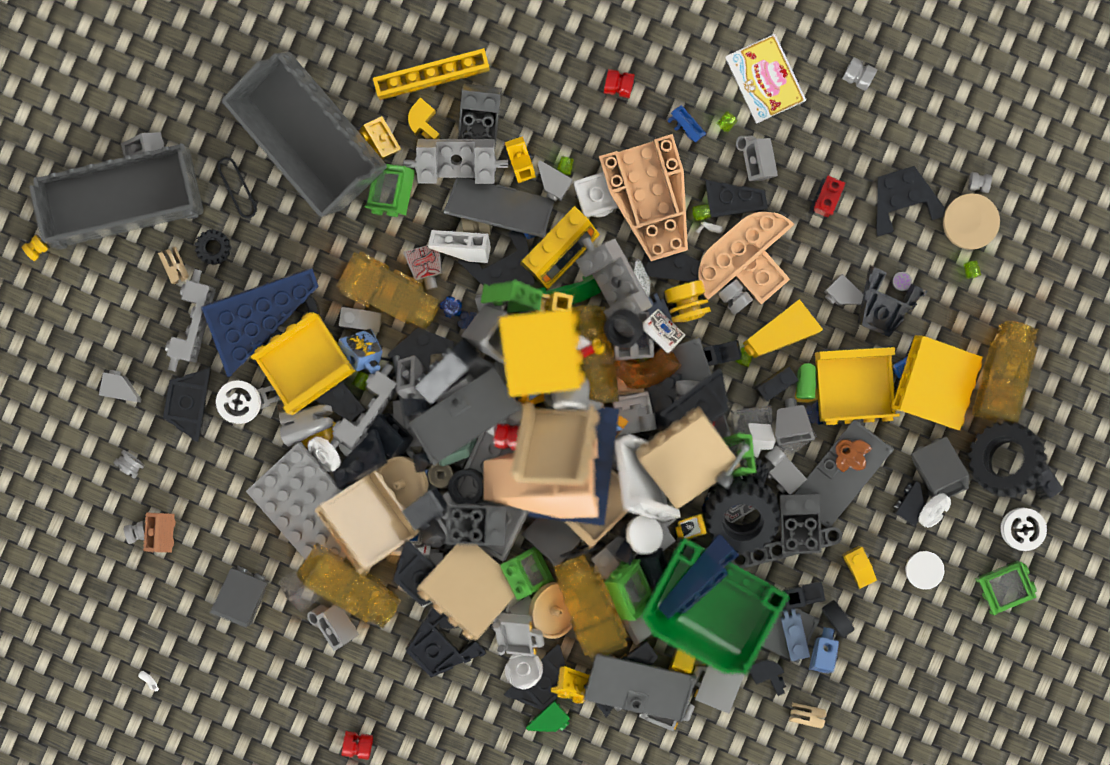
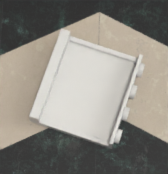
(638, 487)

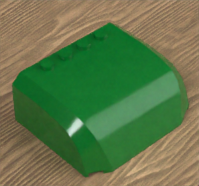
(725, 624)

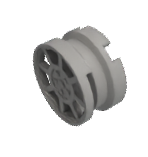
(129, 464)

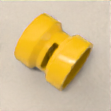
(35, 248)

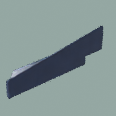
(700, 578)

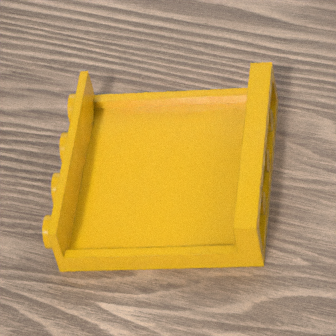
(542, 352)
(303, 362)
(855, 379)
(937, 382)

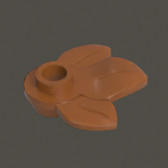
(854, 456)

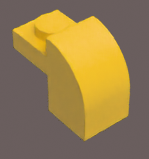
(419, 117)
(520, 159)
(555, 302)

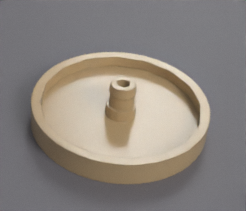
(971, 221)
(402, 478)
(550, 612)

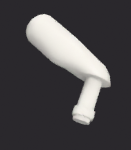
(711, 227)
(149, 680)

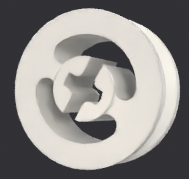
(222, 399)
(1025, 544)

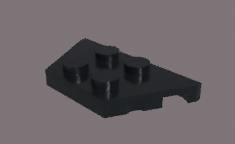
(422, 345)
(708, 395)
(187, 402)
(412, 571)
(540, 694)

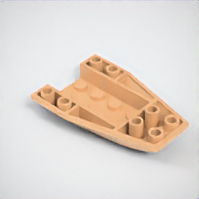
(650, 194)
(545, 498)

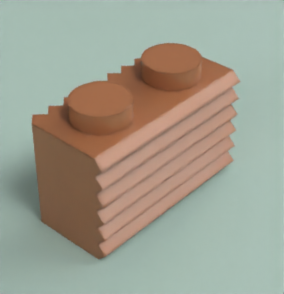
(159, 532)

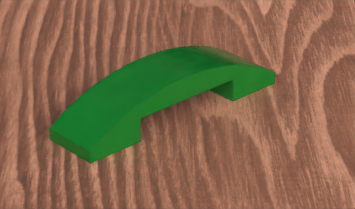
(580, 290)

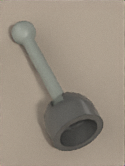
(725, 478)

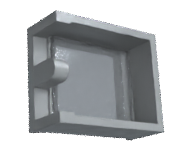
(641, 349)

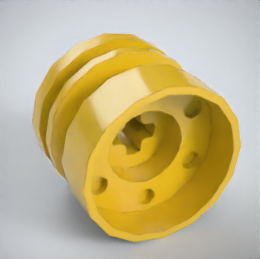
(687, 301)

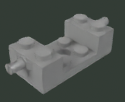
(435, 160)
(605, 264)
(189, 349)
(380, 387)
(607, 562)

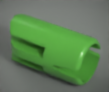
(806, 382)

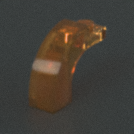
(649, 372)

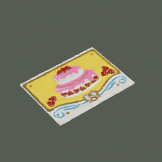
(765, 78)

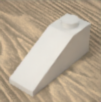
(463, 245)

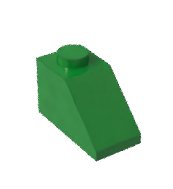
(549, 719)

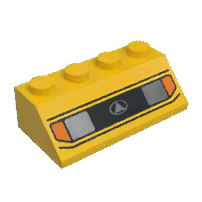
(559, 248)

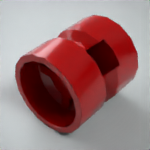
(619, 83)
(506, 436)
(357, 745)

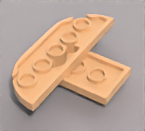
(744, 255)

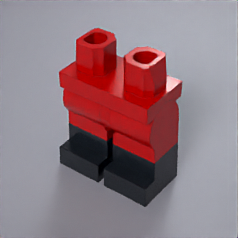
(829, 194)

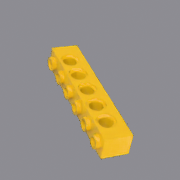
(431, 74)

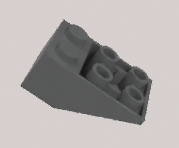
(479, 112)
(800, 523)
(476, 524)

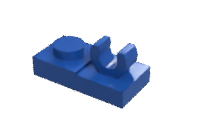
(685, 120)

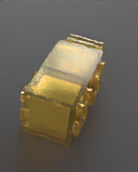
(391, 292)
(597, 367)
(1006, 373)
(347, 588)
(590, 607)

